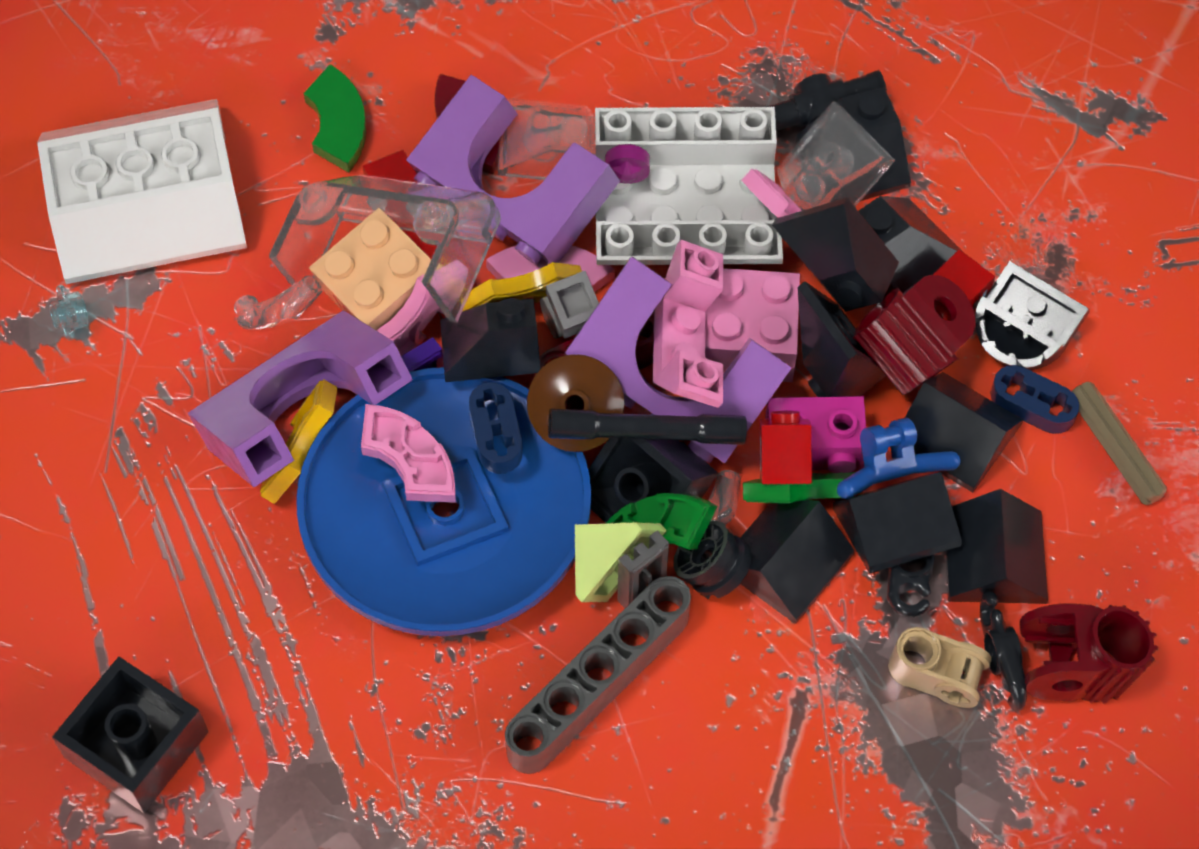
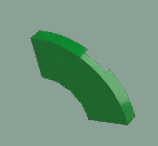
(340, 116)
(823, 486)
(680, 514)

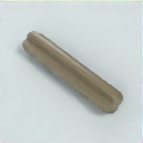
(1119, 444)

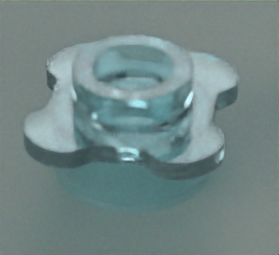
(68, 312)

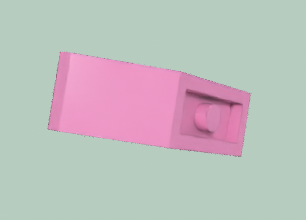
(680, 326)

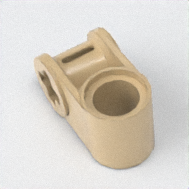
(942, 666)

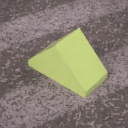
(598, 554)

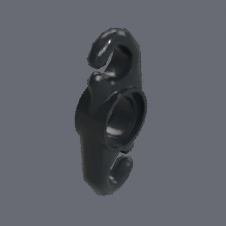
(902, 581)
(1004, 650)

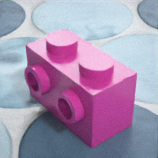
(835, 429)

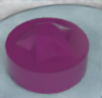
(629, 163)

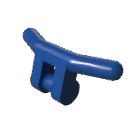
(901, 437)

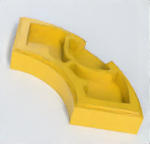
(520, 287)
(307, 424)

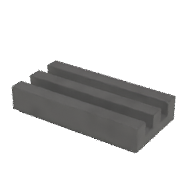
(634, 574)

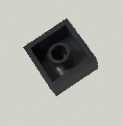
(131, 734)

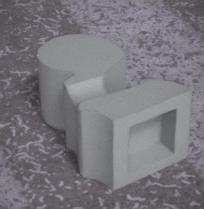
(568, 304)

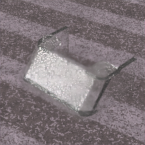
(451, 218)

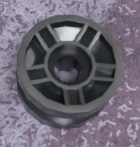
(716, 564)

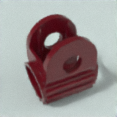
(910, 336)
(1091, 632)

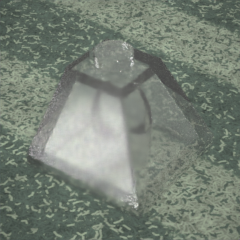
(542, 136)
(833, 162)

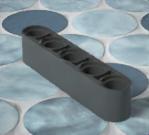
(592, 695)

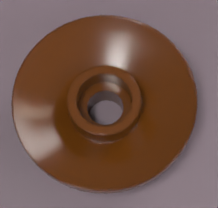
(573, 376)

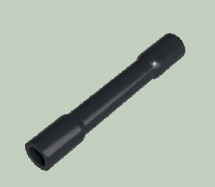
(701, 428)

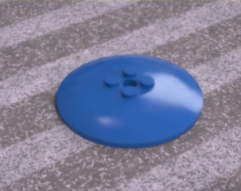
(429, 570)

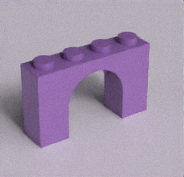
(541, 221)
(612, 337)
(241, 418)

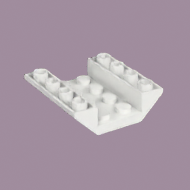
(691, 186)
(140, 191)

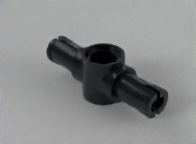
(815, 95)

